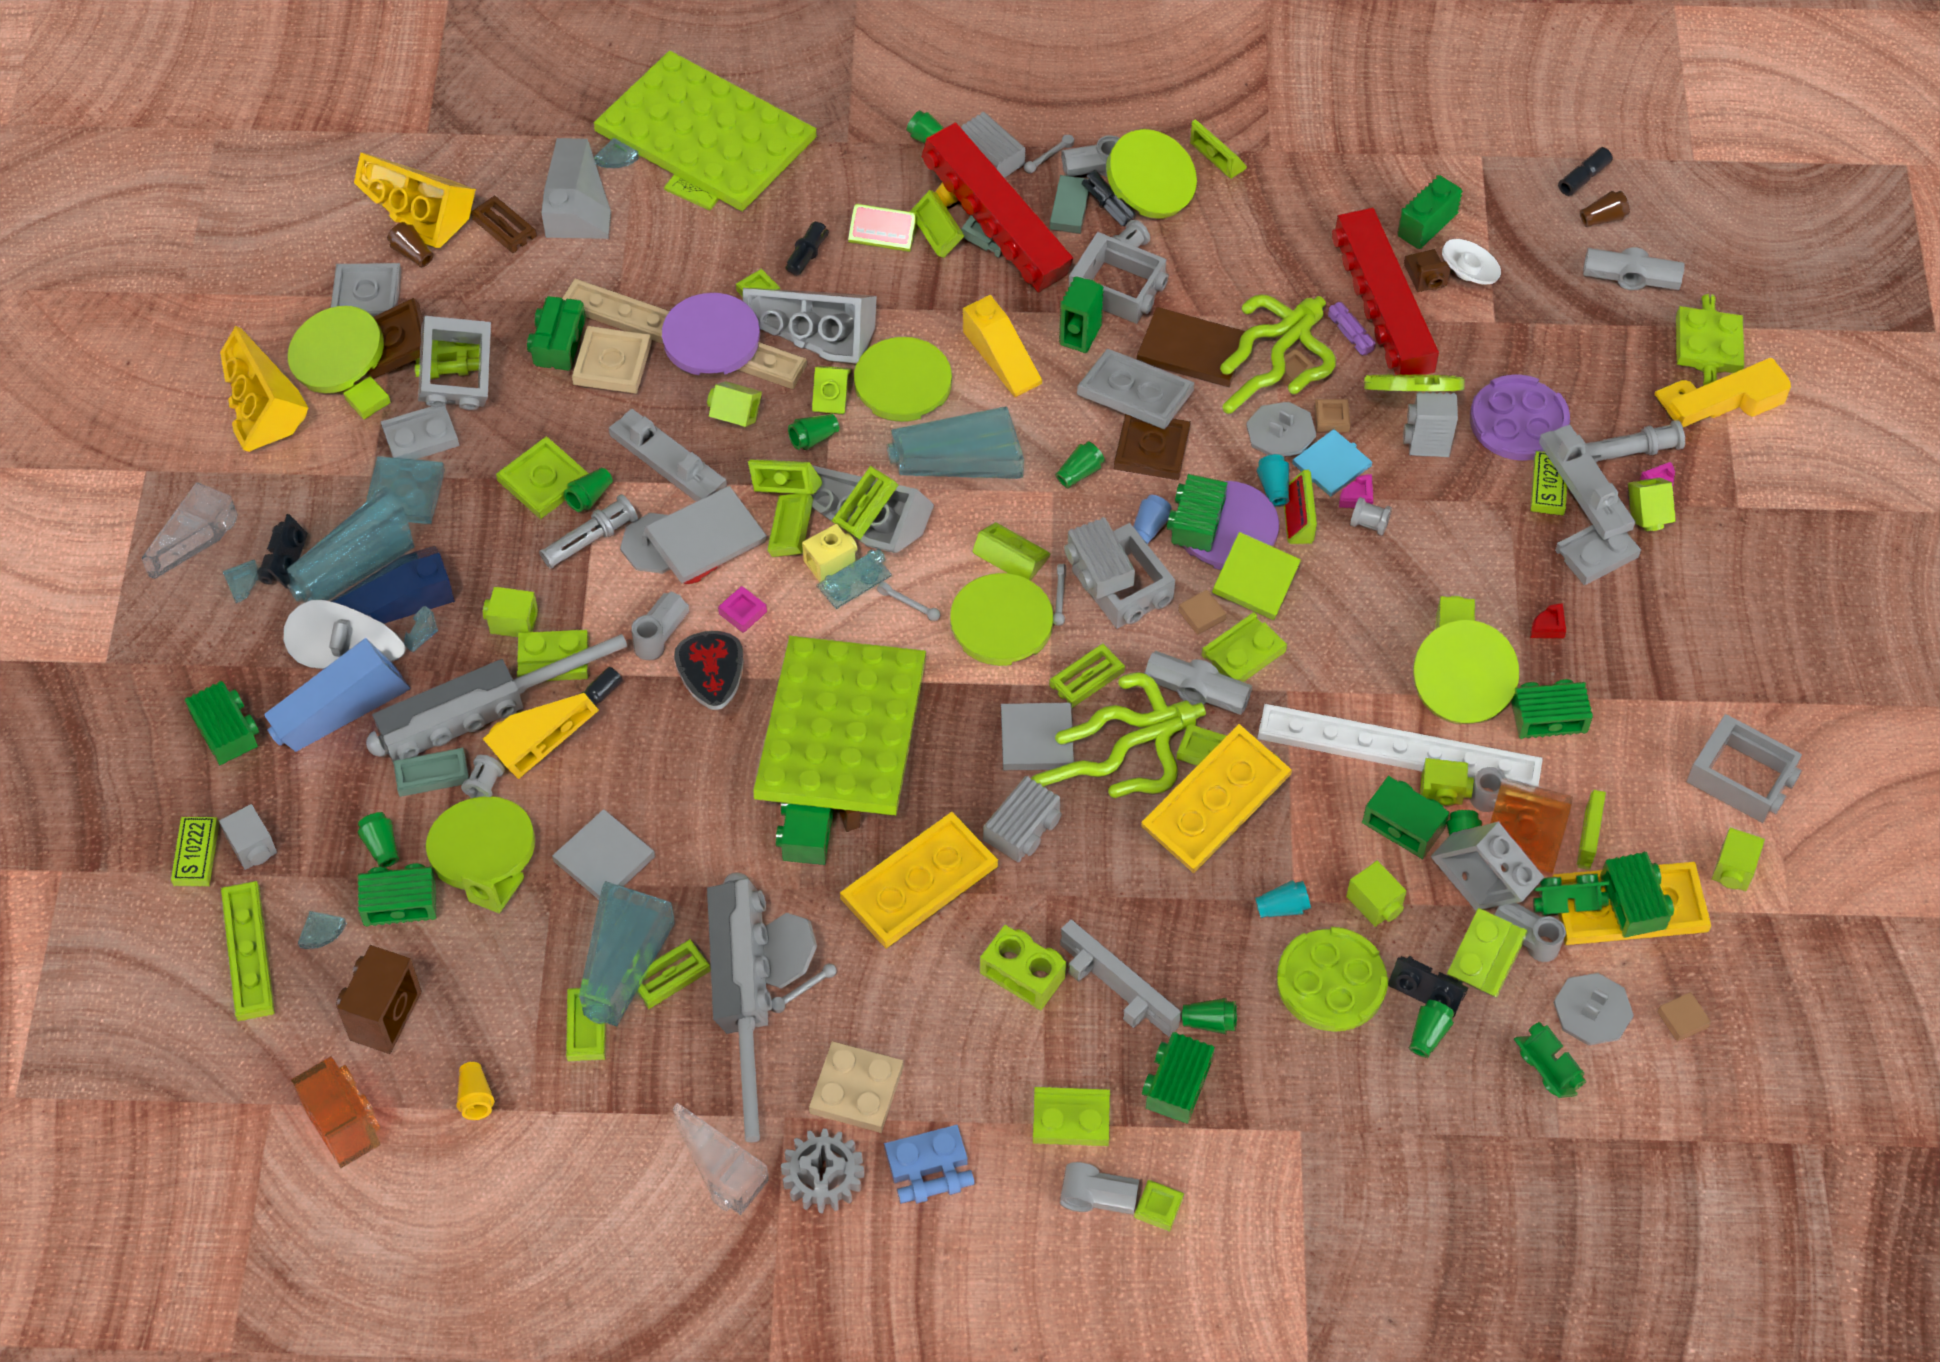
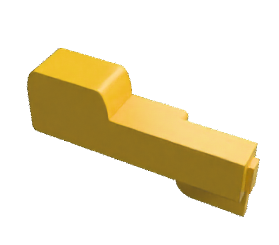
(1751, 389)

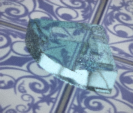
(616, 155)
(241, 579)
(422, 630)
(320, 930)

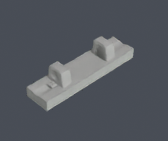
(666, 456)
(1587, 482)
(1142, 998)

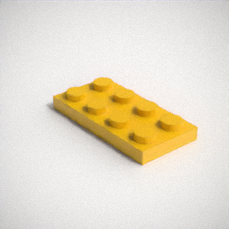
(1216, 798)
(918, 879)
(1678, 881)

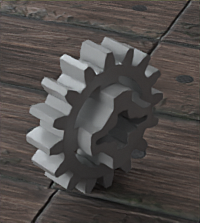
(839, 1170)

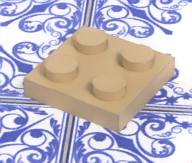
(611, 359)
(856, 1087)

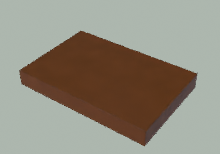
(1189, 346)

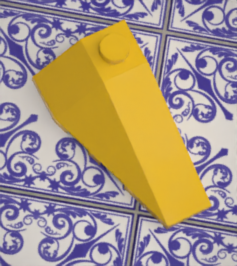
(418, 198)
(262, 396)

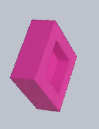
(742, 609)

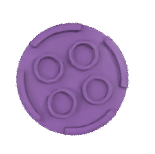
(710, 334)
(1514, 413)
(1245, 512)

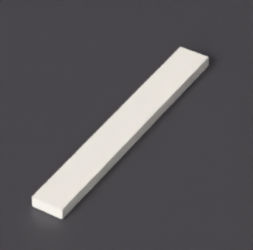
(1388, 744)

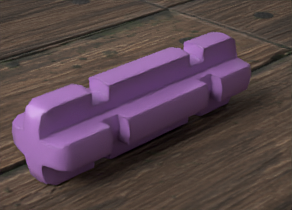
(1351, 328)

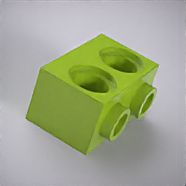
(1017, 972)

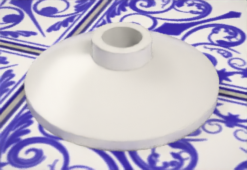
(1471, 261)

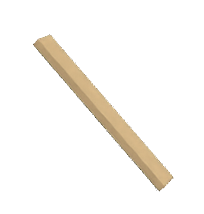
(644, 318)

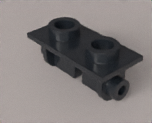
(286, 547)
(1419, 983)

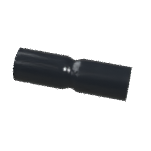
(1583, 173)
(603, 685)

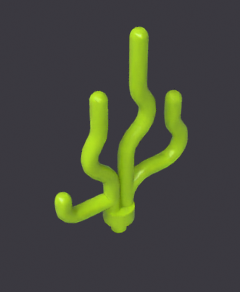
(1294, 326)
(1159, 725)

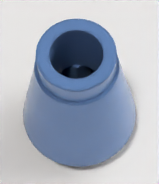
(1151, 516)

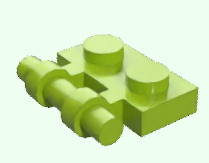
(454, 351)

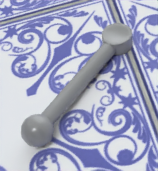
(1067, 142)
(885, 589)
(1058, 617)
(778, 1003)

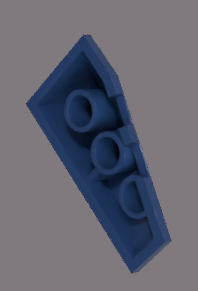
(401, 587)

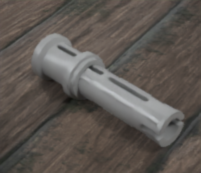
(1647, 441)
(601, 520)

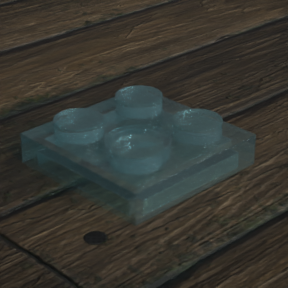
(412, 484)

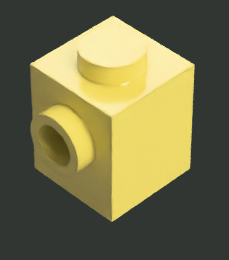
(829, 552)

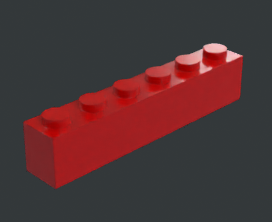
(996, 207)
(1385, 293)

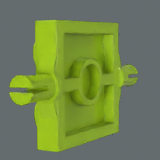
(1709, 339)

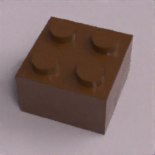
(378, 998)

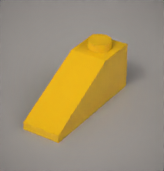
(1000, 345)
(534, 733)

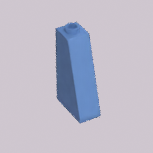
(336, 696)

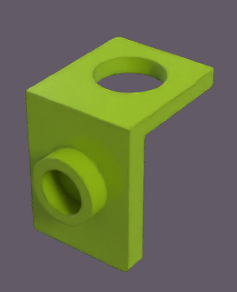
(830, 389)
(493, 895)

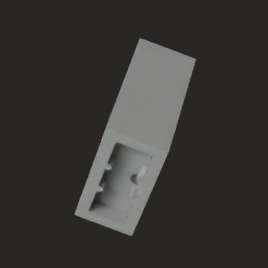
(1128, 258)
(454, 331)
(1145, 600)
(1760, 748)
(1484, 887)

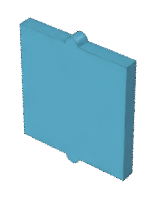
(1332, 462)

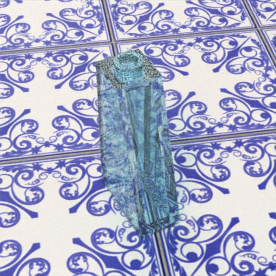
(959, 446)
(353, 550)
(622, 947)

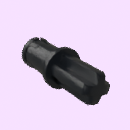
(1104, 194)
(806, 248)

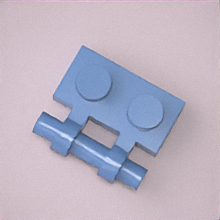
(926, 1155)

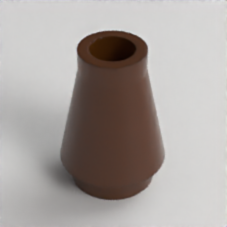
(1606, 209)
(408, 243)

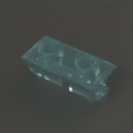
(855, 579)

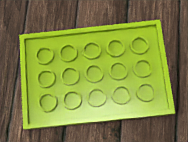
(706, 130)
(841, 725)

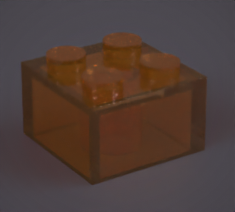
(1533, 820)
(338, 1110)

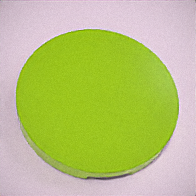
(1151, 173)
(335, 349)
(902, 378)
(1414, 382)
(1001, 619)
(1466, 672)
(480, 838)
(1332, 979)

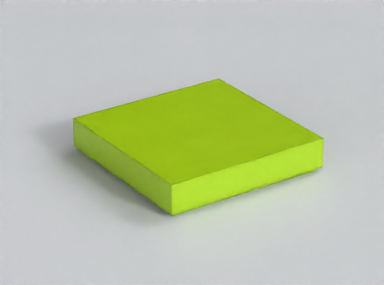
(540, 477)
(1256, 576)

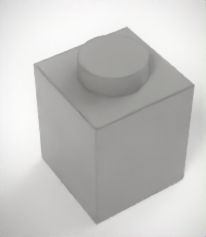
(248, 837)

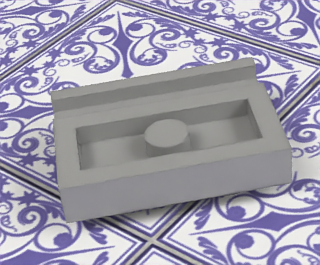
(420, 433)
(1593, 557)

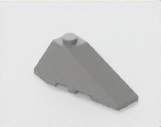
(574, 194)
(823, 322)
(897, 523)

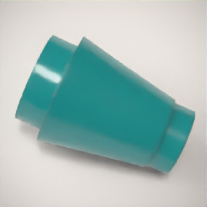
(1274, 477)
(1284, 900)

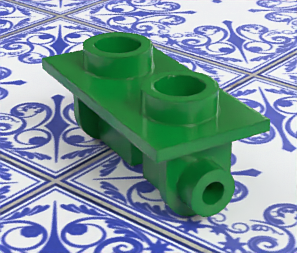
(1585, 891)
(1559, 1075)

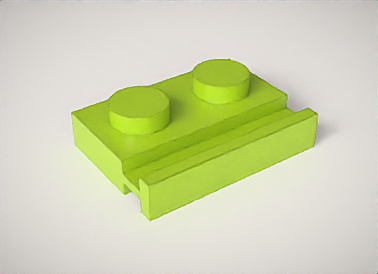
(544, 648)
(1244, 649)
(1487, 952)
(1071, 1116)

